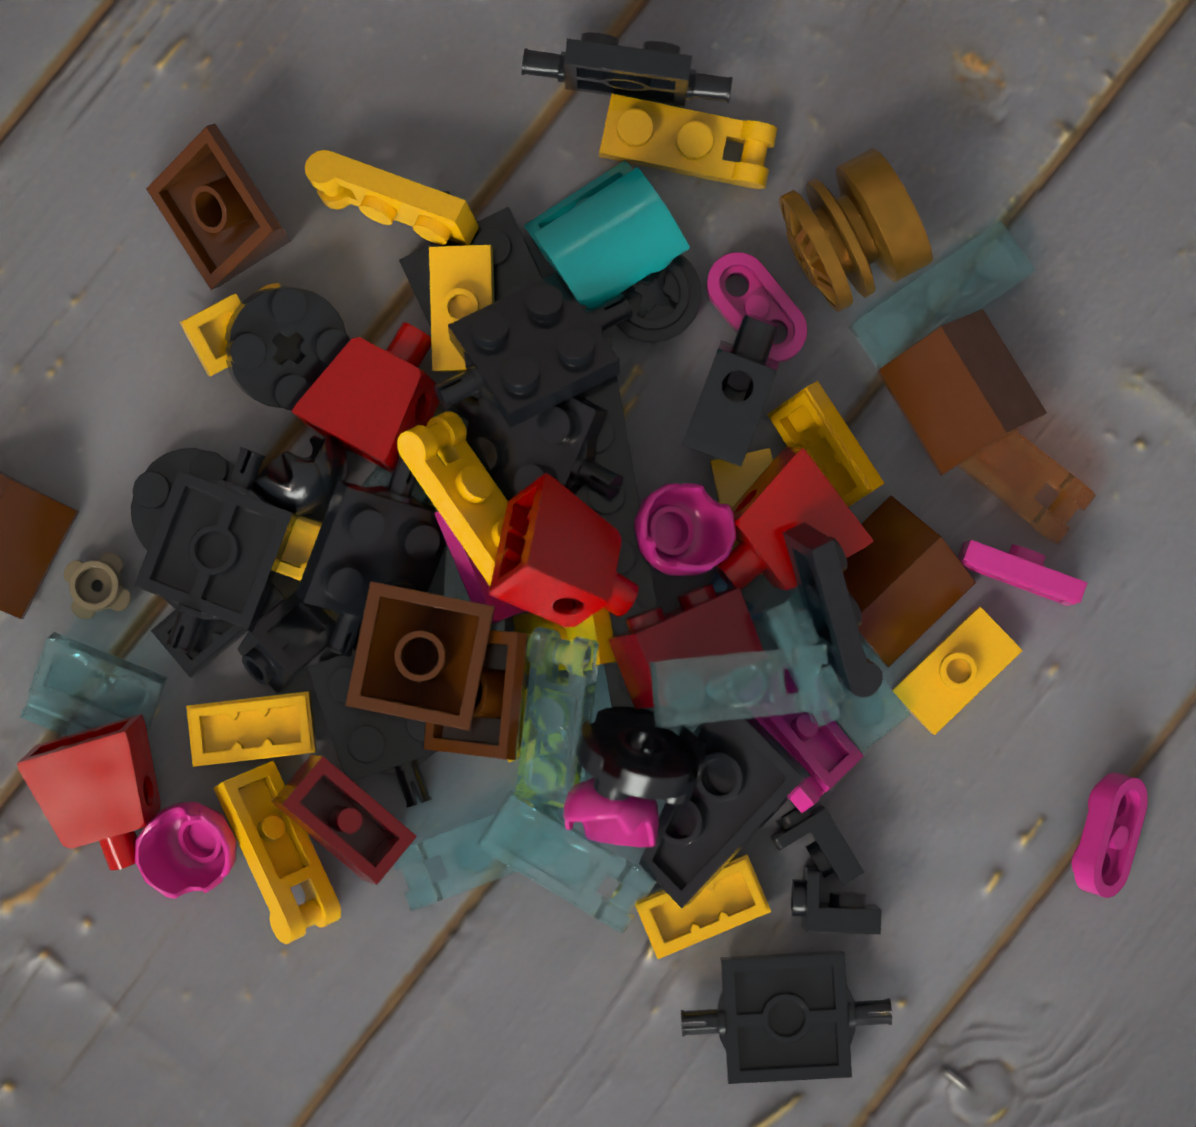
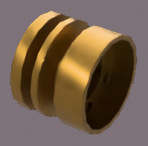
(862, 226)

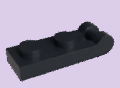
(819, 570)

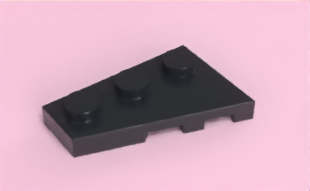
(738, 792)

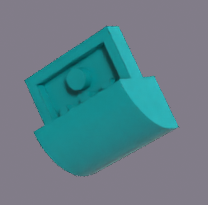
(608, 235)

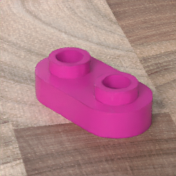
(763, 299)
(1110, 834)

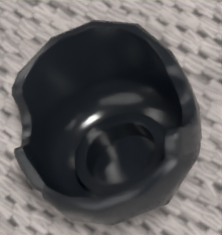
(306, 482)

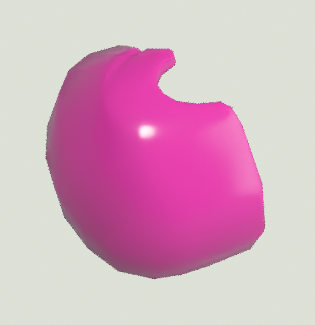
(684, 529)
(608, 821)
(185, 849)

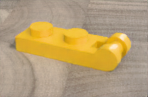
(686, 141)
(390, 198)
(459, 490)
(278, 853)

